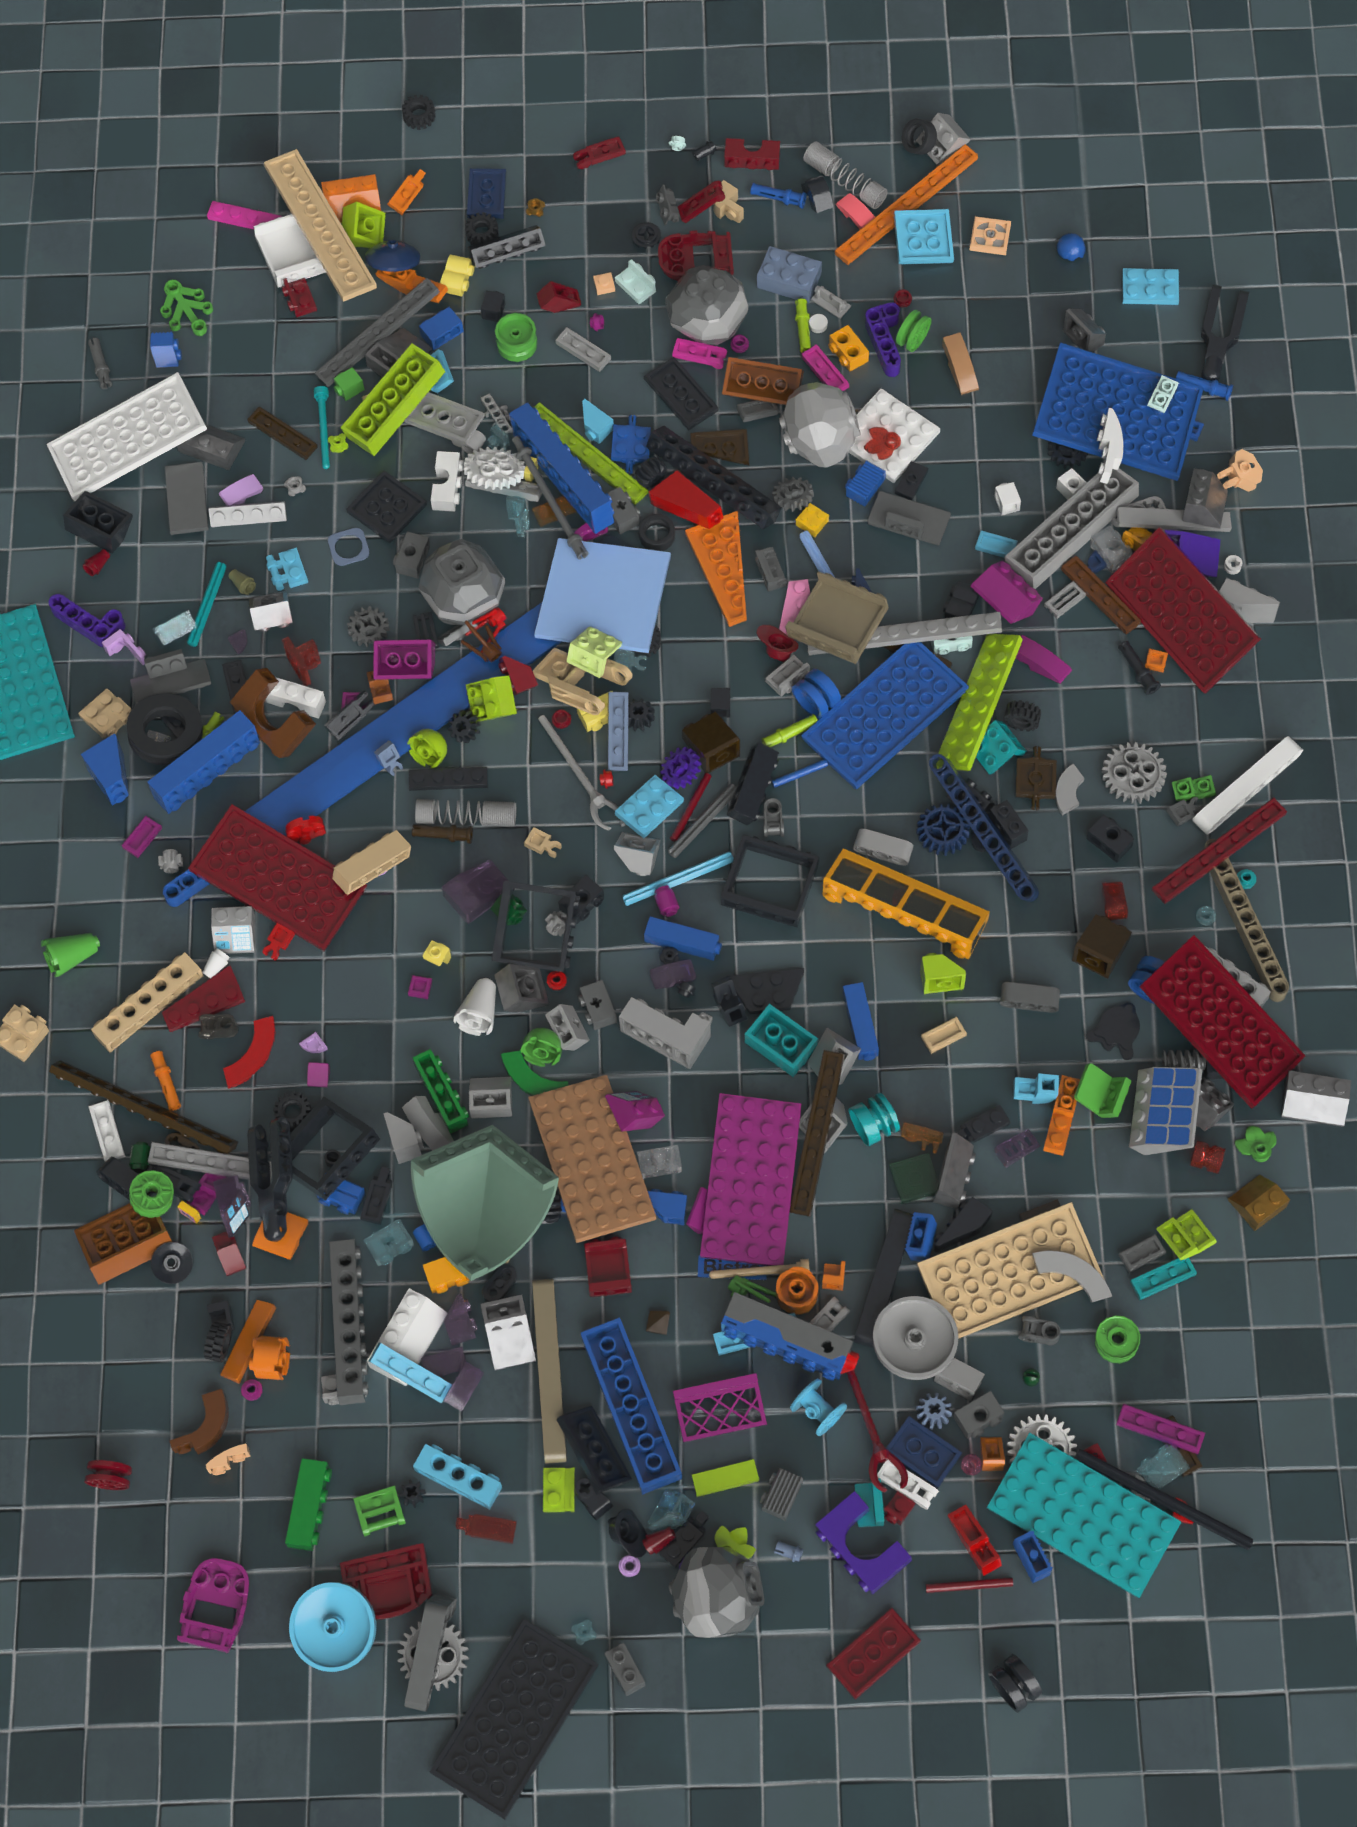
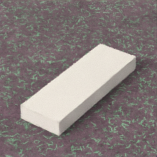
(106, 1130)

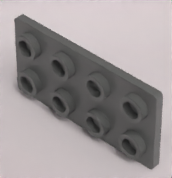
(909, 518)
(170, 675)

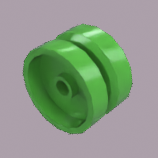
(516, 337)

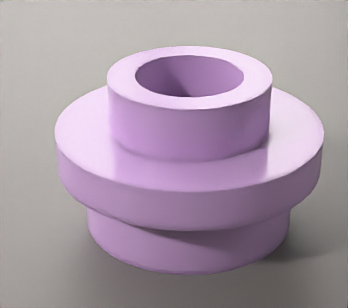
(629, 1559)

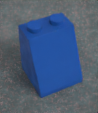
(107, 767)

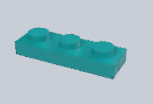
(1163, 1277)

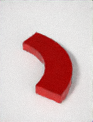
(255, 1056)

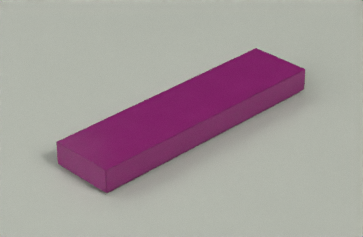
(1160, 1428)

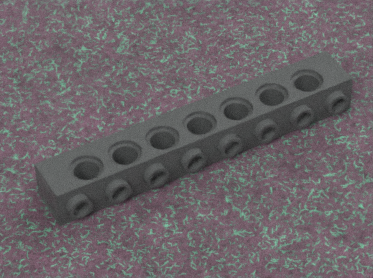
(347, 1391)

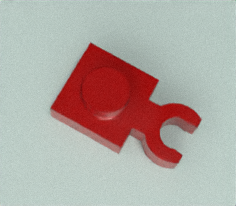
(279, 938)

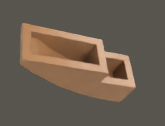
(960, 363)

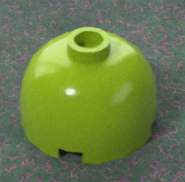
(428, 747)

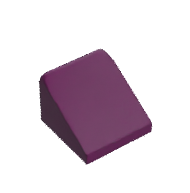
(318, 1074)

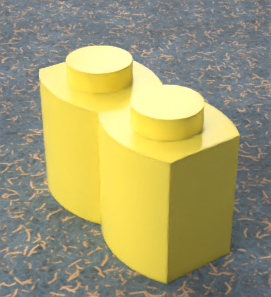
(456, 274)

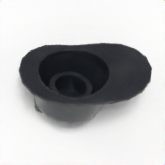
(628, 1532)

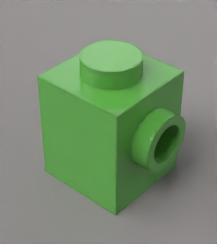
(348, 384)

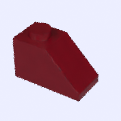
(558, 297)

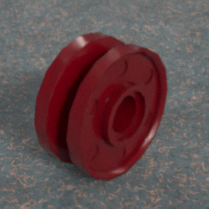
(108, 1475)

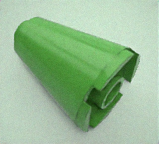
(68, 951)

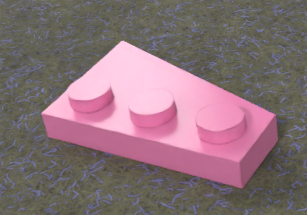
(796, 596)

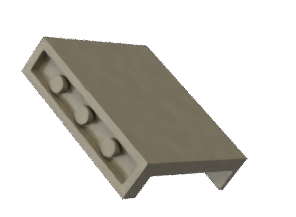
(838, 618)

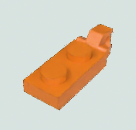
(407, 192)

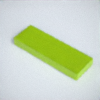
(725, 1478)

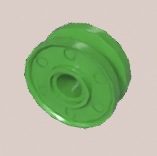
(913, 330)
(154, 1182)
(1120, 1327)

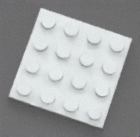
(896, 417)

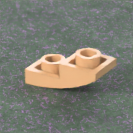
(221, 1462)

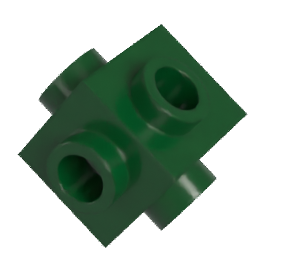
(516, 911)

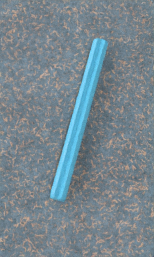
(678, 878)

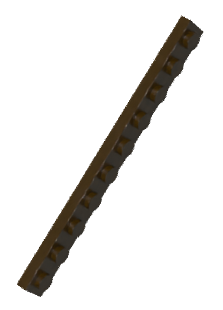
(142, 1106)

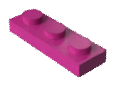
(824, 368)

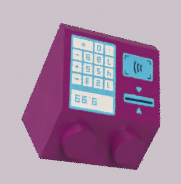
(635, 1110)

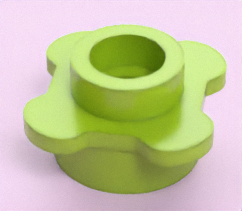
(340, 447)

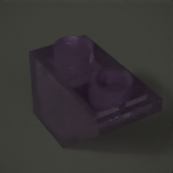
(457, 1322)

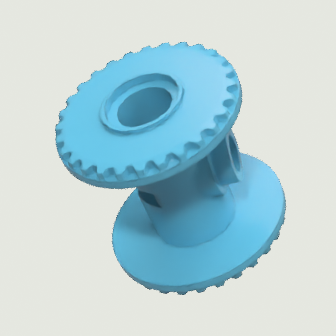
(817, 1407)

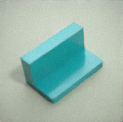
(873, 1499)

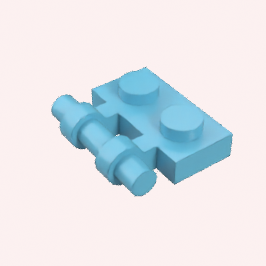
(292, 566)

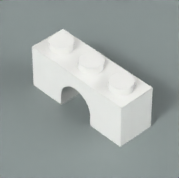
(445, 495)
(301, 696)

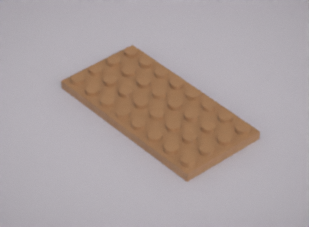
(592, 1159)

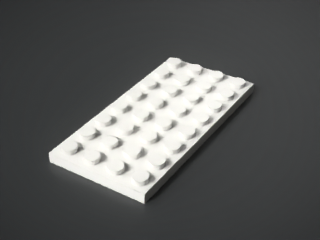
(126, 436)

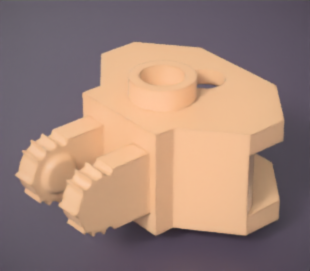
(1241, 473)

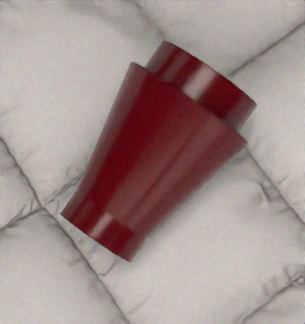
(96, 562)
(658, 1540)

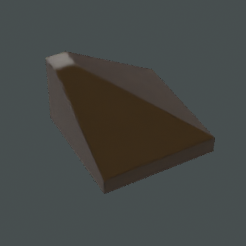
(658, 1322)

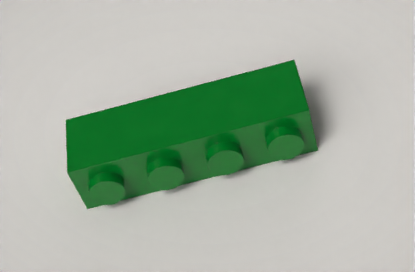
(307, 1504)

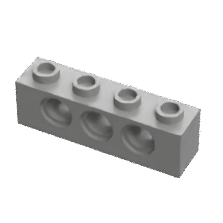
(1260, 991)

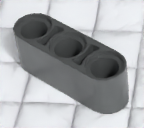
(1029, 997)

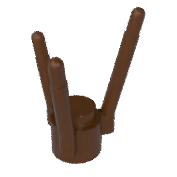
(490, 651)

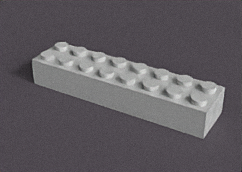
(1071, 527)

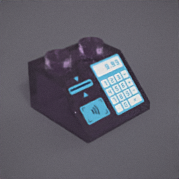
(232, 1203)

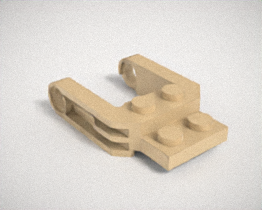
(564, 676)

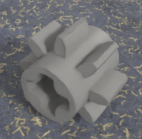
(170, 861)
(556, 923)

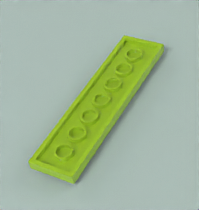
(979, 700)

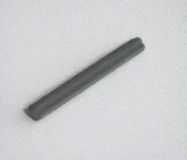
(702, 821)

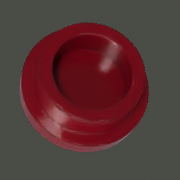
(903, 298)
(561, 719)

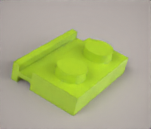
(558, 1489)

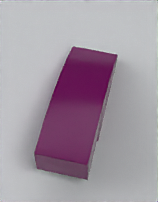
(1042, 660)

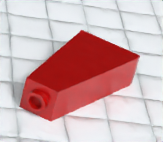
(686, 500)

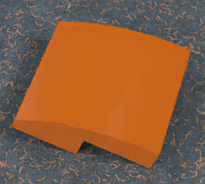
(289, 1243)

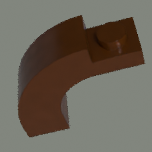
(211, 1429)

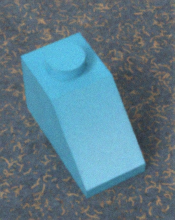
(596, 422)

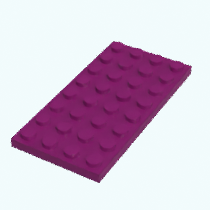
(750, 1180)

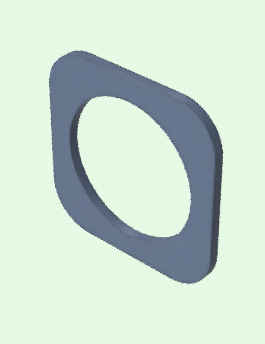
(344, 561)

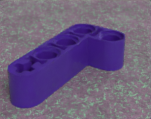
(884, 341)
(84, 618)

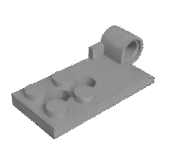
(458, 427)

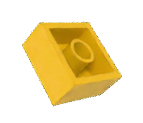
(812, 519)

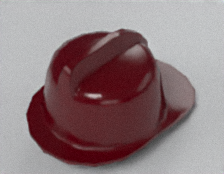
(777, 643)

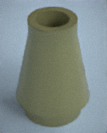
(243, 582)

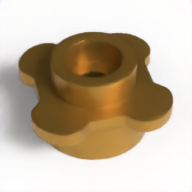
(535, 203)

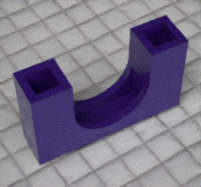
(872, 1572)

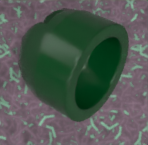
(1029, 1380)

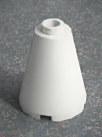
(478, 1009)

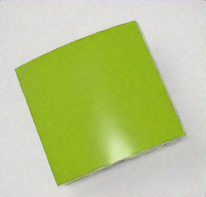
(1186, 1235)

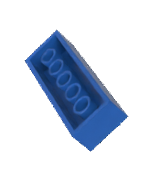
(204, 762)

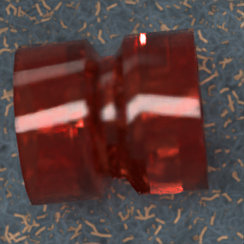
(1207, 1157)

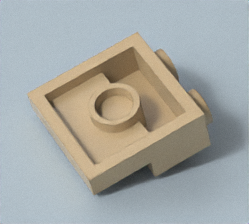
(106, 714)
(21, 1032)

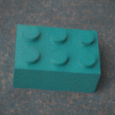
(781, 1040)

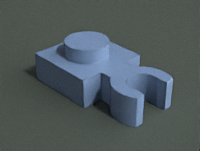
(387, 757)

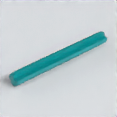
(207, 603)

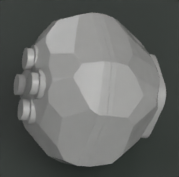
(820, 423)

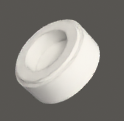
(818, 323)

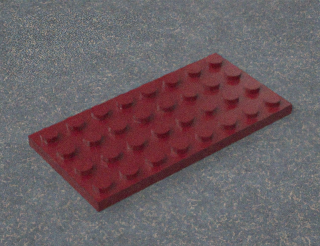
(1183, 610)
(275, 877)
(1222, 1021)

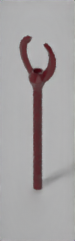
(880, 1452)

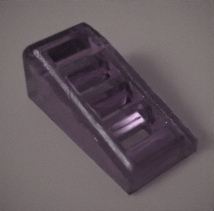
(1003, 1156)

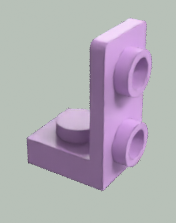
(118, 640)

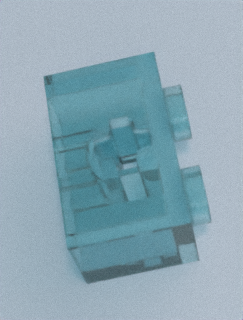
(393, 1233)

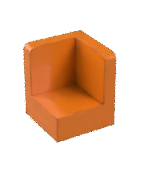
(833, 1276)

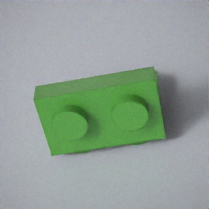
(1101, 1092)

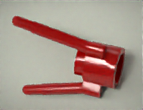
(493, 618)

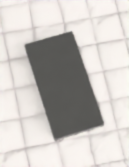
(186, 498)

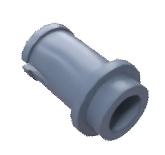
(788, 1551)

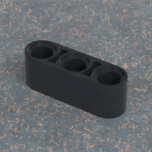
(117, 1176)

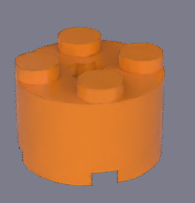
(803, 1300)
(270, 1357)

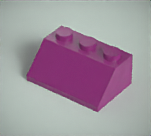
(1007, 592)
(404, 659)

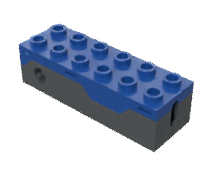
(788, 1337)

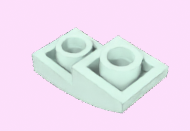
(1163, 394)

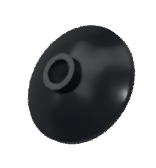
(182, 1263)

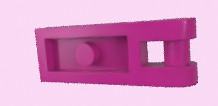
(699, 353)

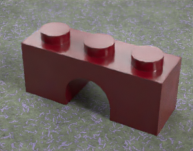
(765, 158)

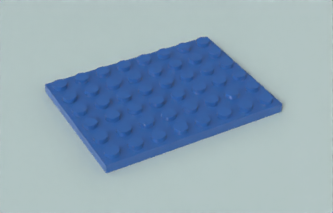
(1089, 384)

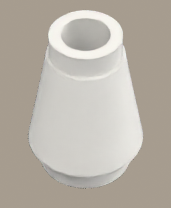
(215, 963)

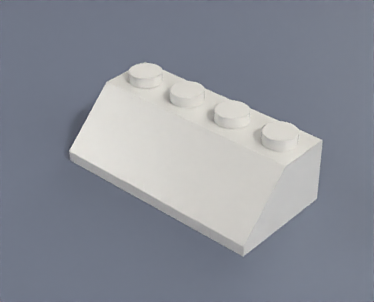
(411, 1329)

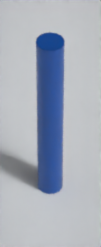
(799, 773)

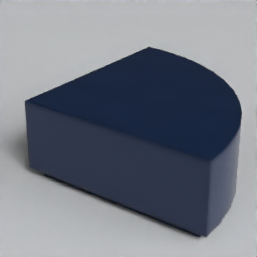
(1096, 562)

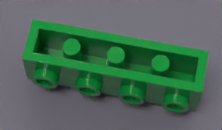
(440, 1091)

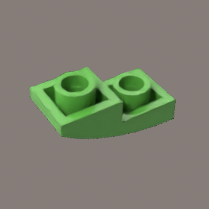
(1187, 788)

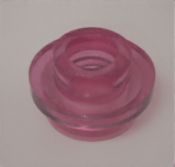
(967, 1466)

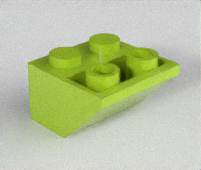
(491, 698)

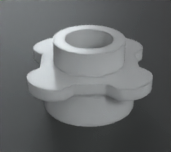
(294, 481)

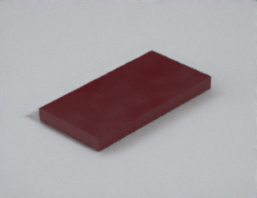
(873, 1653)

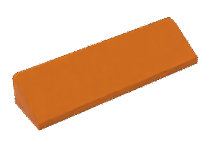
(243, 1349)

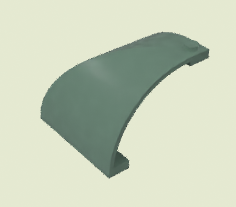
(481, 1199)

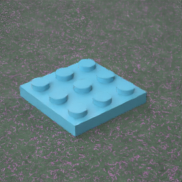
(923, 236)

